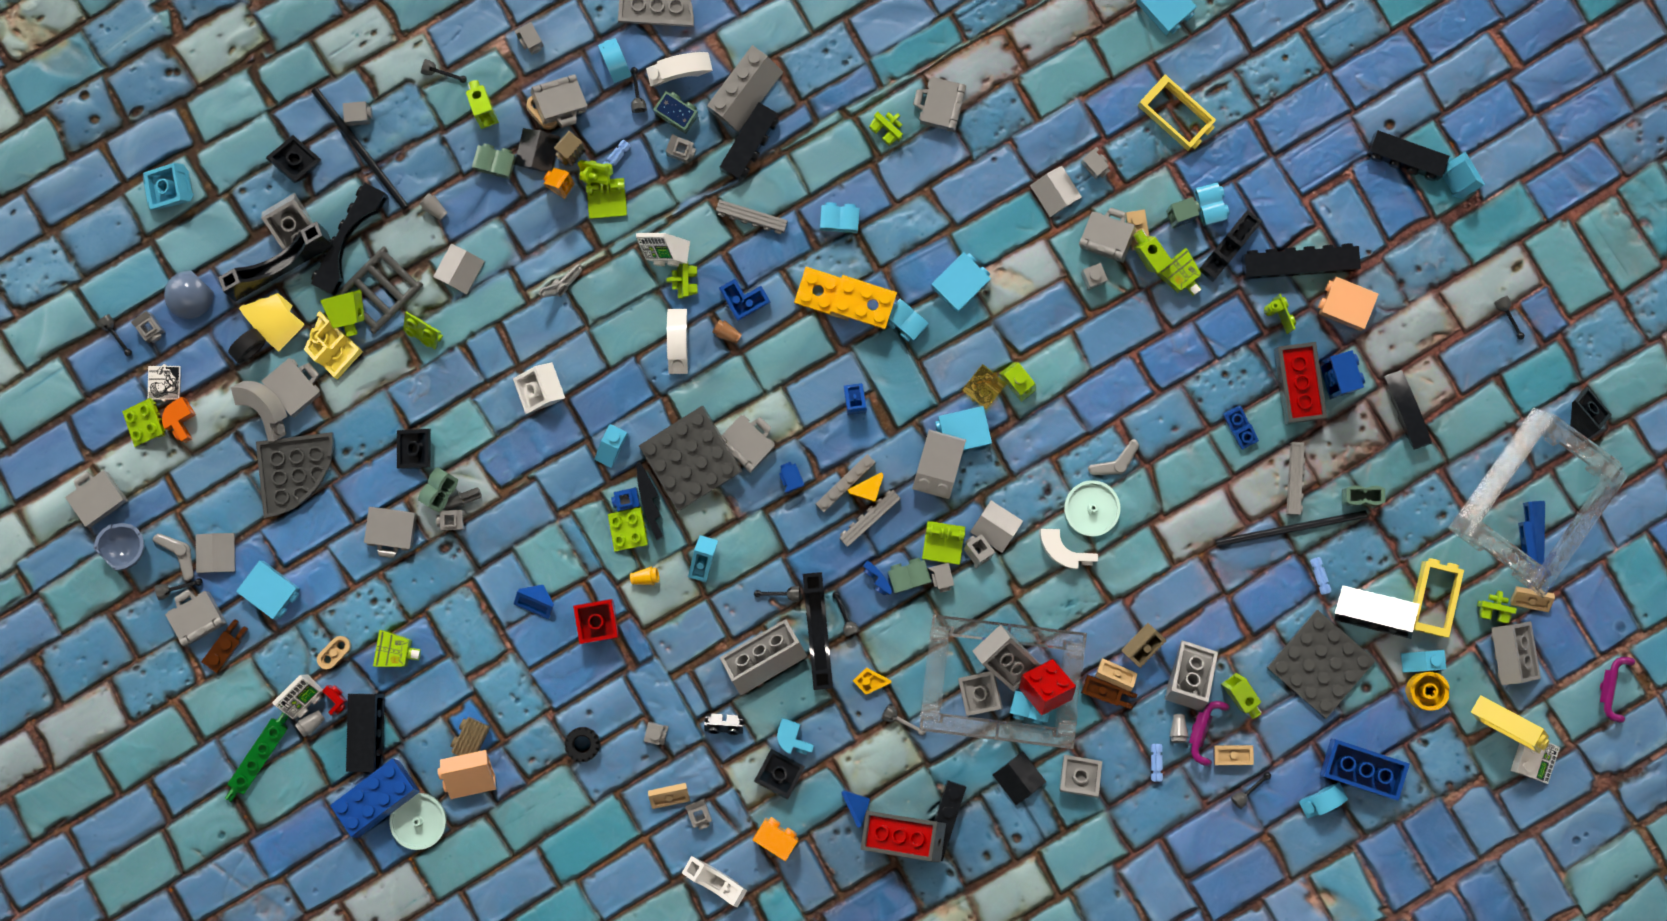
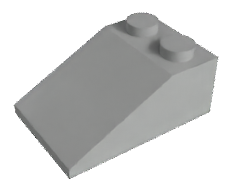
(286, 220)
(939, 464)
(1005, 657)
(1192, 676)

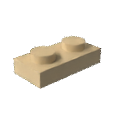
(1139, 219)
(1529, 599)
(1116, 675)
(1233, 755)
(669, 795)

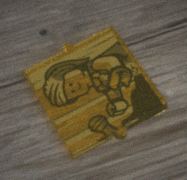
(984, 386)

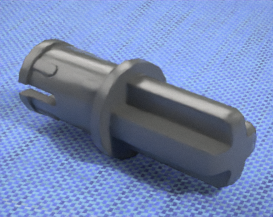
(463, 498)

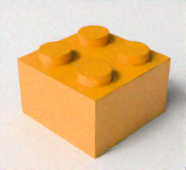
(776, 838)

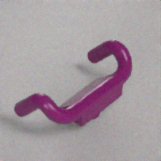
(1608, 687)
(1200, 730)

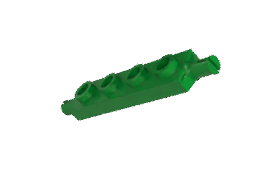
(257, 756)

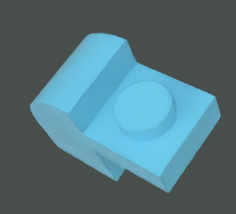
(614, 60)
(787, 737)
(1323, 801)

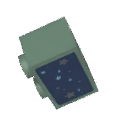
(676, 112)
(1183, 212)

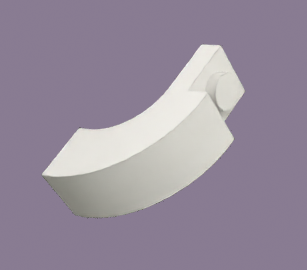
(679, 66)
(677, 341)
(1060, 554)
(715, 881)

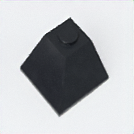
(1588, 413)

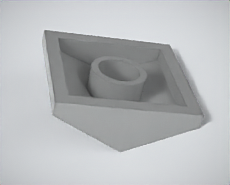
(1055, 191)
(459, 269)
(996, 526)
(215, 552)
(980, 693)
(1080, 776)

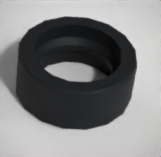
(246, 346)

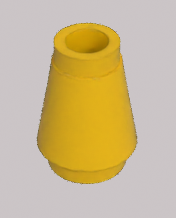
(646, 576)

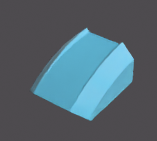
(1462, 176)
(167, 186)

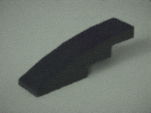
(1230, 245)
(1407, 409)
(648, 494)

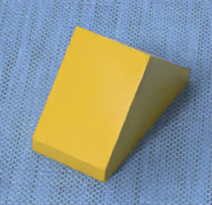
(867, 489)

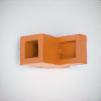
(175, 415)

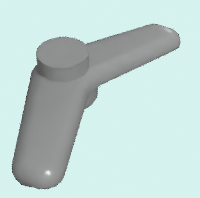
(558, 286)
(1118, 466)
(181, 550)

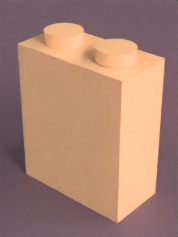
(1347, 303)
(467, 774)

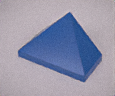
(535, 600)
(857, 805)

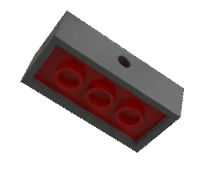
(1300, 383)
(903, 836)

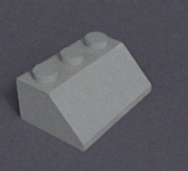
(1515, 653)

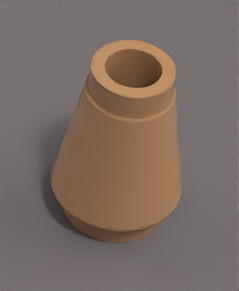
(726, 331)

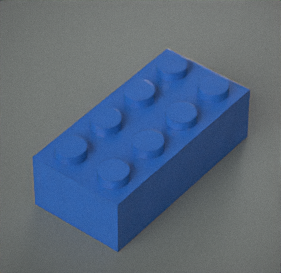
(1364, 769)
(375, 798)

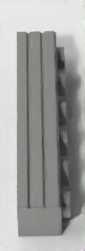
(751, 216)
(1295, 476)
(845, 483)
(869, 518)

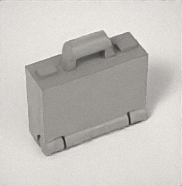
(559, 100)
(941, 104)
(1107, 235)
(293, 386)
(748, 443)
(95, 498)
(390, 529)
(195, 617)

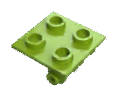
(606, 199)
(1279, 305)
(421, 330)
(144, 422)
(627, 529)
(943, 542)

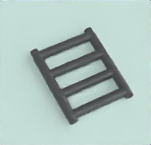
(402, 299)

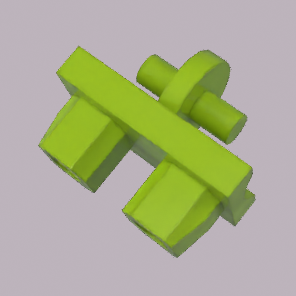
(892, 132)
(595, 172)
(680, 280)
(1487, 608)

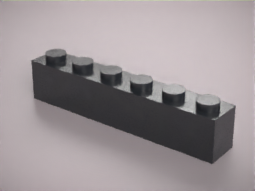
(1301, 262)

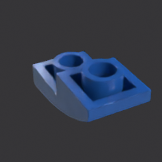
(1240, 427)
(882, 584)

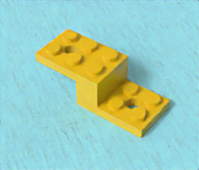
(845, 297)

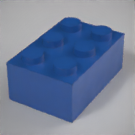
(1342, 374)

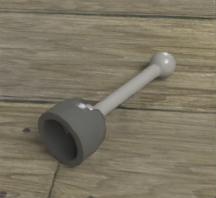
(890, 714)

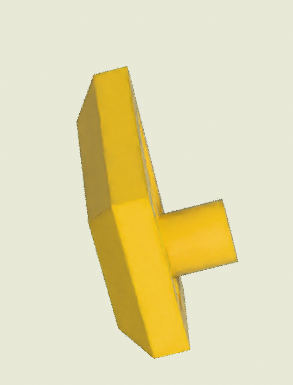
(870, 681)

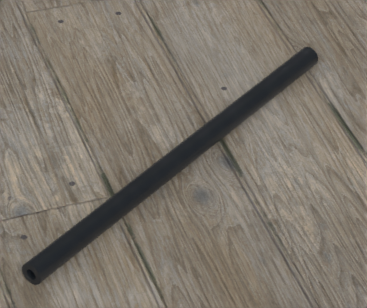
(360, 149)
(1291, 528)

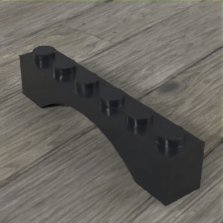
(330, 274)
(245, 280)
(817, 631)

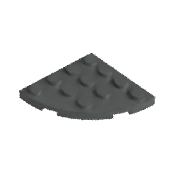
(292, 470)

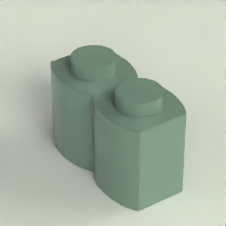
(494, 161)
(438, 489)
(1359, 495)
(909, 576)

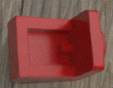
(334, 694)

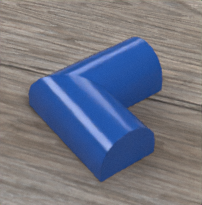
(742, 304)

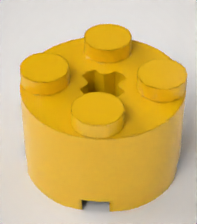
(1438, 691)

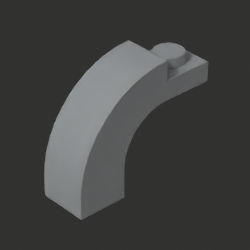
(265, 403)

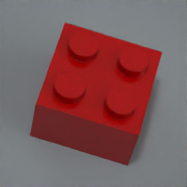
(596, 621)
(1047, 687)

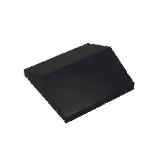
(536, 150)
(294, 159)
(413, 448)
(779, 774)
(1019, 778)

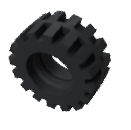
(594, 746)

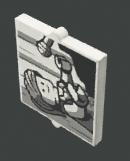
(164, 382)

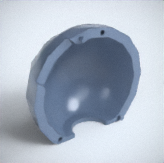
(187, 295)
(120, 545)

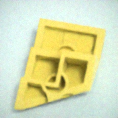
(273, 319)
(331, 347)

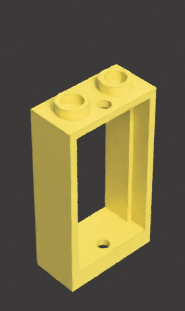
(1166, 82)
(1419, 594)
(1510, 724)

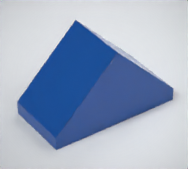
(855, 399)

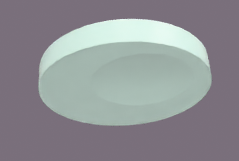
(1092, 508)
(418, 822)

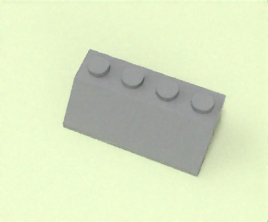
(744, 88)
(763, 657)

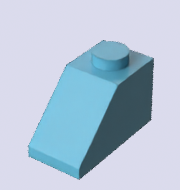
(611, 445)
(702, 558)
(1423, 661)

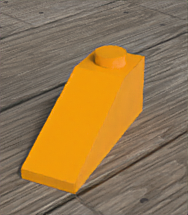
(559, 182)

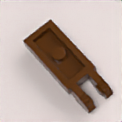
(224, 647)
(1106, 691)

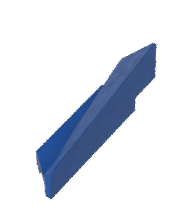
(1533, 530)

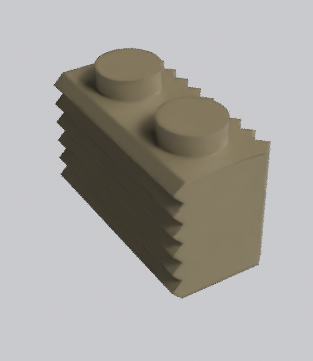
(569, 149)
(1143, 645)
(471, 736)

